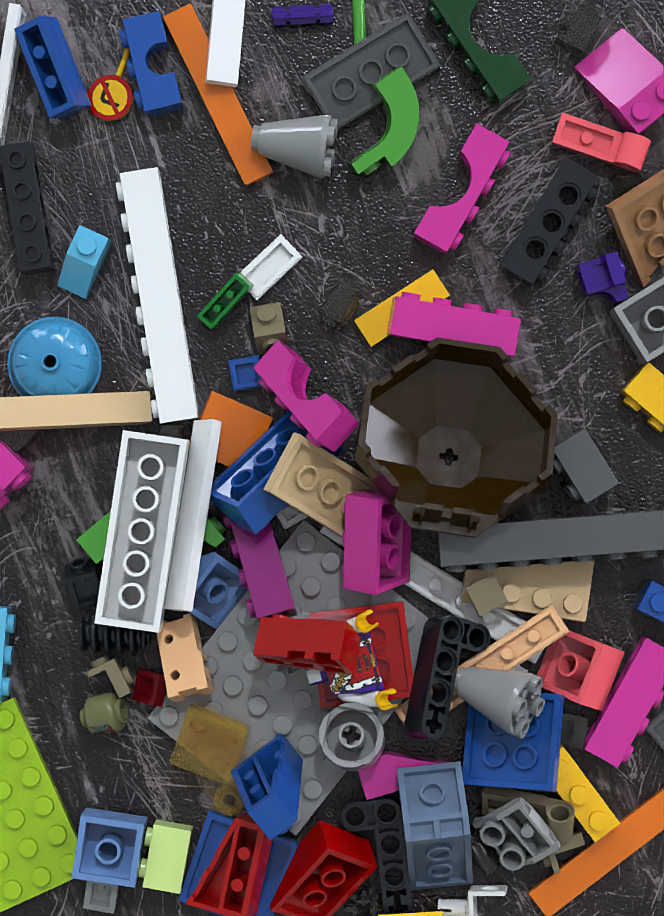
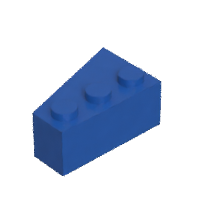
(271, 785)

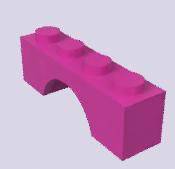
(481, 156)
(324, 417)

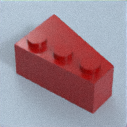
(308, 644)

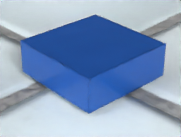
(243, 374)

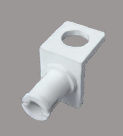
(468, 906)

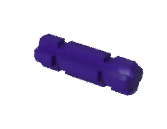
(302, 14)

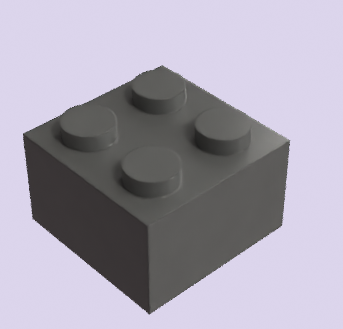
(582, 468)

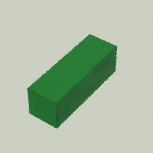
(225, 300)

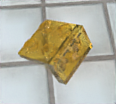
(209, 744)

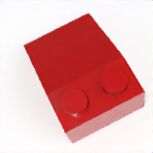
(324, 872)

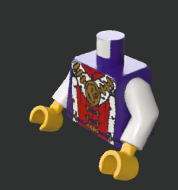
(367, 680)

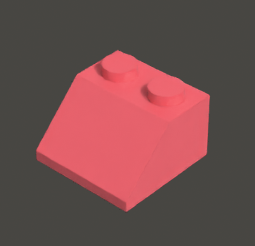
(580, 669)

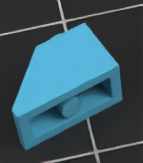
(83, 261)

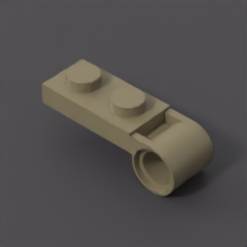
(555, 813)

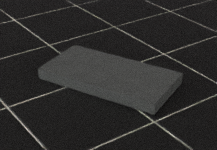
(345, 82)

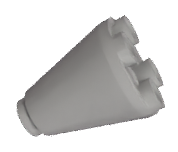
(299, 143)
(502, 696)

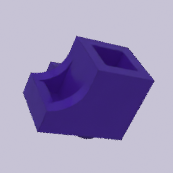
(603, 277)

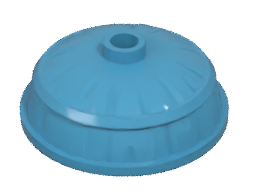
(76, 356)

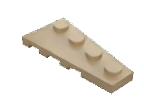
(540, 586)

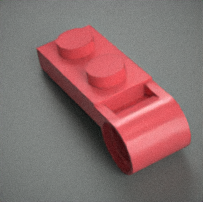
(601, 143)

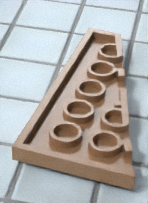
(640, 226)

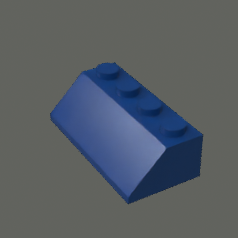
(240, 487)

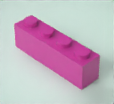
(439, 319)
(628, 704)

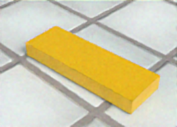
(375, 322)

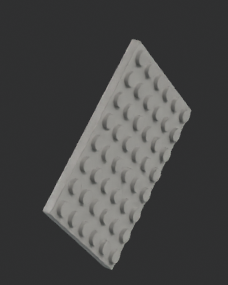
(278, 700)

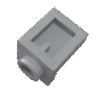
(101, 897)

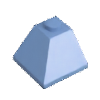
(216, 589)

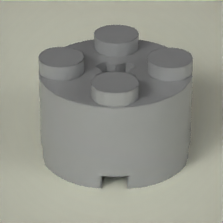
(341, 722)

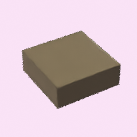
(486, 595)

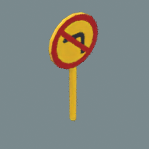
(111, 94)

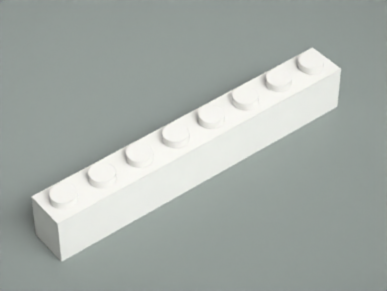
(159, 296)

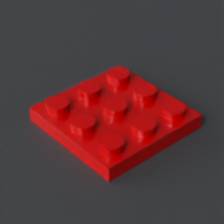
(389, 643)

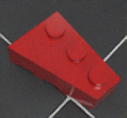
(236, 873)

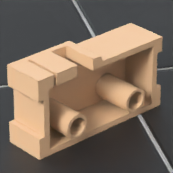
(183, 659)

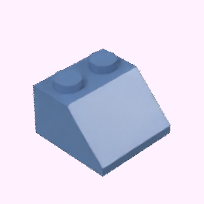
(109, 847)

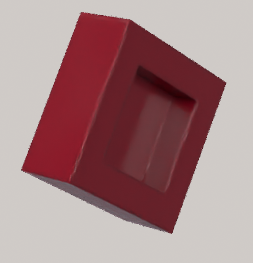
(149, 687)

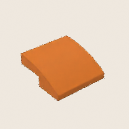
(239, 426)

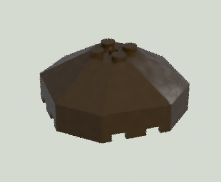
(464, 403)

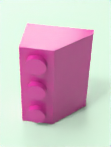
(374, 544)

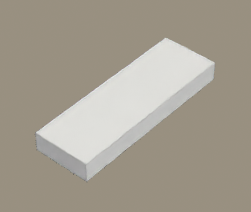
(225, 42)

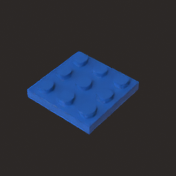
(509, 762)
(212, 834)

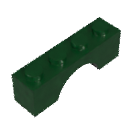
(499, 74)

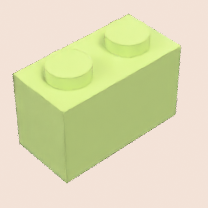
(166, 857)

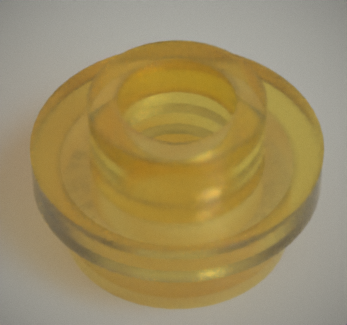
(221, 792)

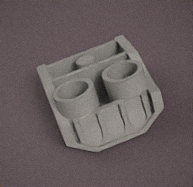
(517, 834)

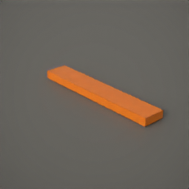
(219, 99)
(600, 856)

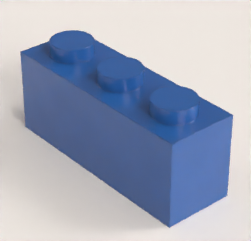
(52, 67)

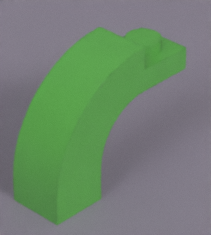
(402, 122)

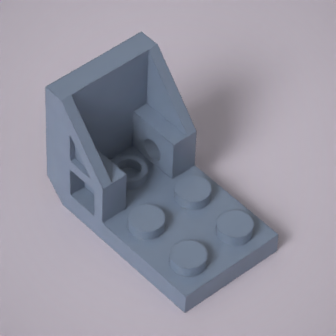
(435, 825)

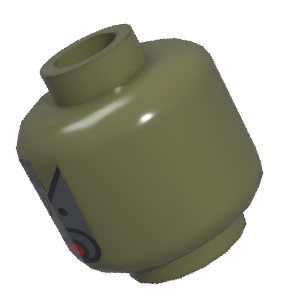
(104, 714)

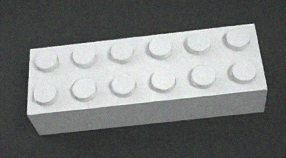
(142, 531)

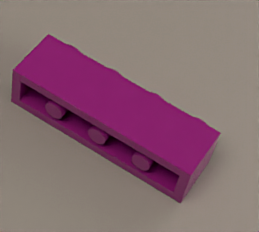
(262, 571)

